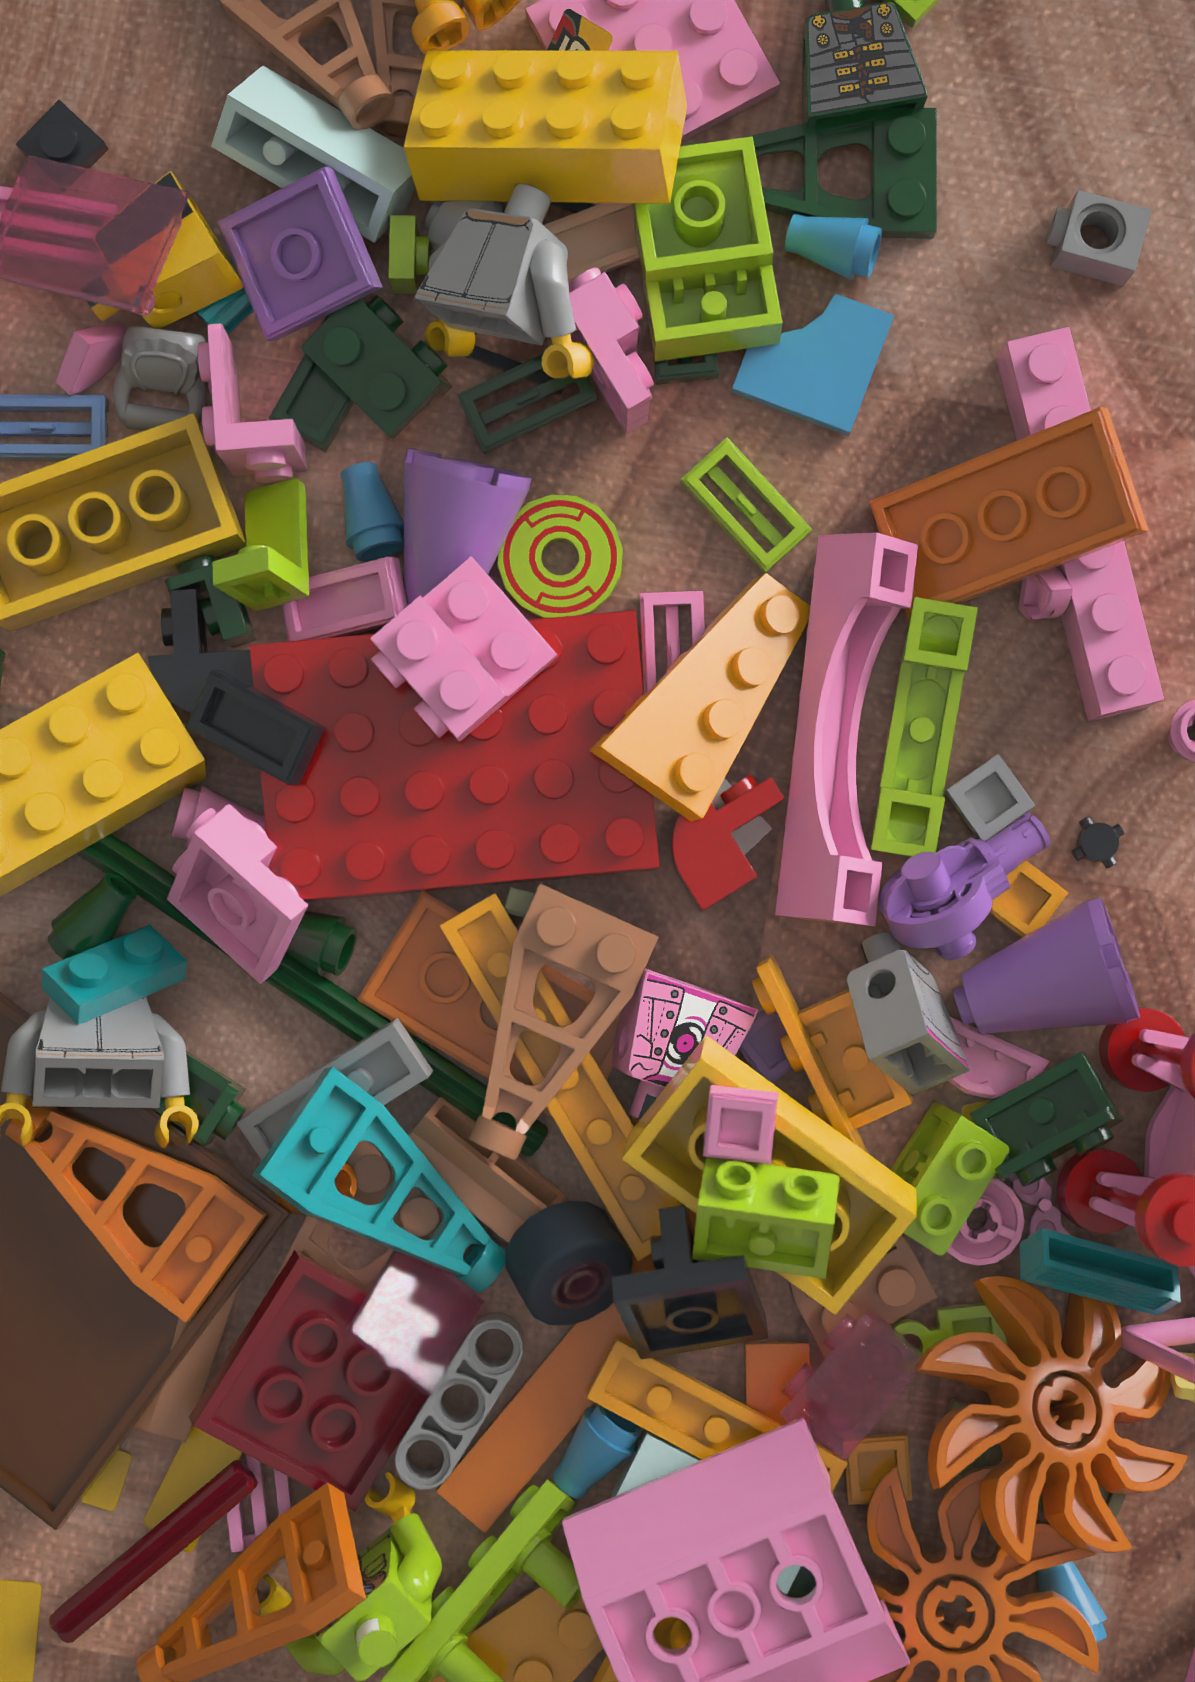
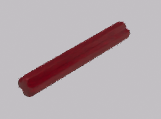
(153, 1551)

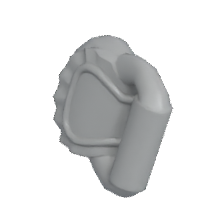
(158, 362)

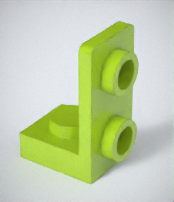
(276, 551)

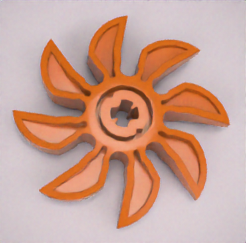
(1040, 1452)
(983, 1583)

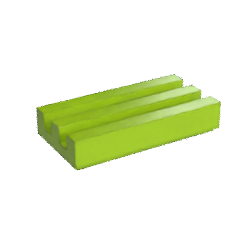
(728, 523)

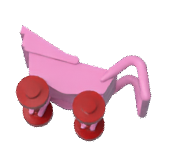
(1107, 1189)

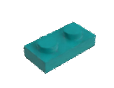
(113, 974)

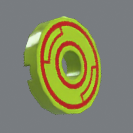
(568, 521)

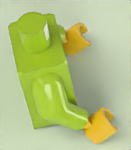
(398, 1586)

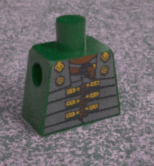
(857, 62)

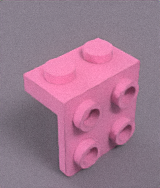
(256, 448)

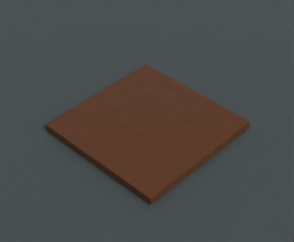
(75, 1332)

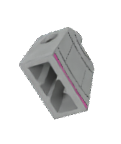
(904, 1017)

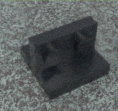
(687, 1300)

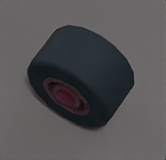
(566, 1262)

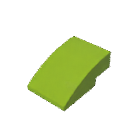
(709, 256)

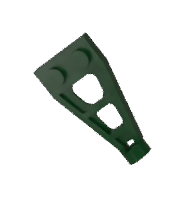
(901, 169)

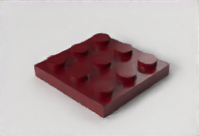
(308, 1391)

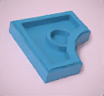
(820, 368)

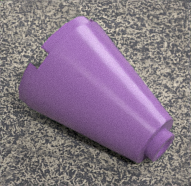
(454, 514)
(1052, 978)

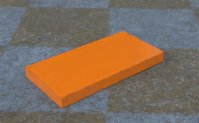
(1016, 510)
(438, 1002)

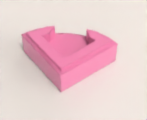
(90, 356)
(1045, 595)

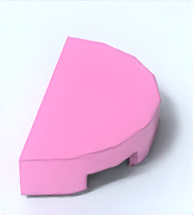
(993, 1064)

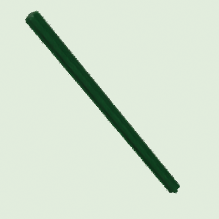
(308, 988)

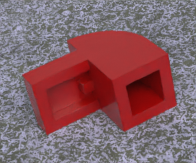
(705, 850)

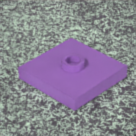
(299, 254)

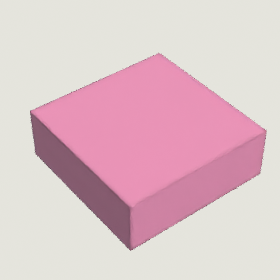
(740, 1124)

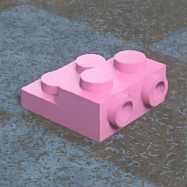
(609, 327)
(461, 651)
(233, 894)

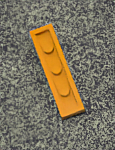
(682, 1407)

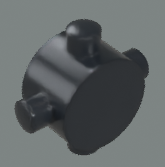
(1097, 842)

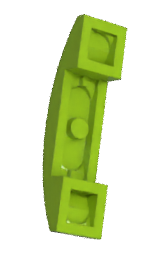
(922, 727)

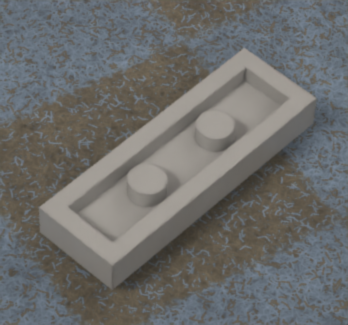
(379, 1064)

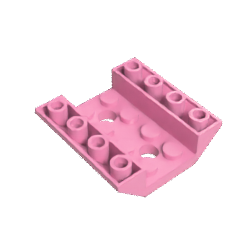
(711, 1553)

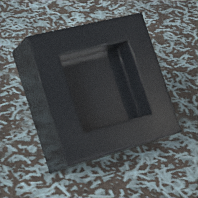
(63, 138)

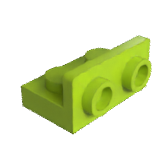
(950, 1168)
(768, 1214)

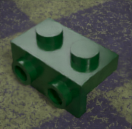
(377, 363)
(1048, 1118)

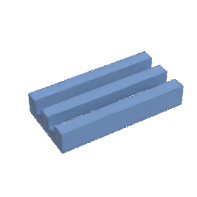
(96, 429)

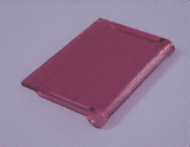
(88, 234)

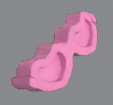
(1045, 1214)

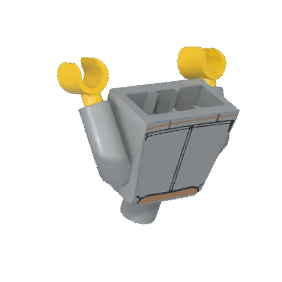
(504, 281)
(107, 1062)

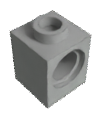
(1121, 222)

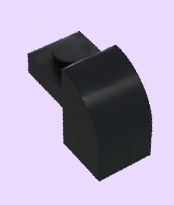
(186, 671)

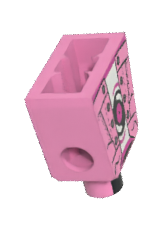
(666, 1025)

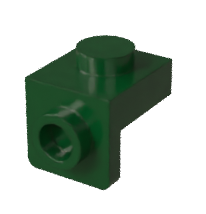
(212, 1099)

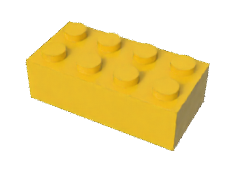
(548, 120)
(111, 521)
(88, 768)
(871, 1199)

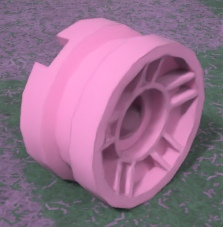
(1000, 1232)

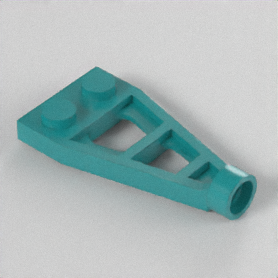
(317, 1145)

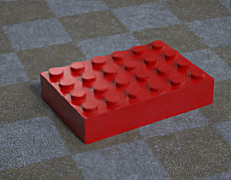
(420, 812)

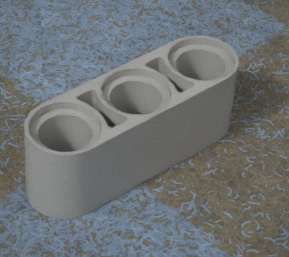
(456, 1431)

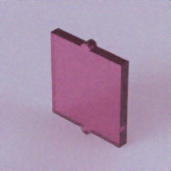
(414, 1319)

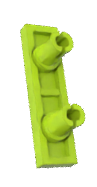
(494, 1566)

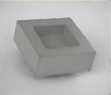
(989, 798)

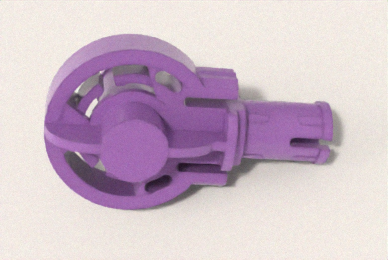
(970, 871)

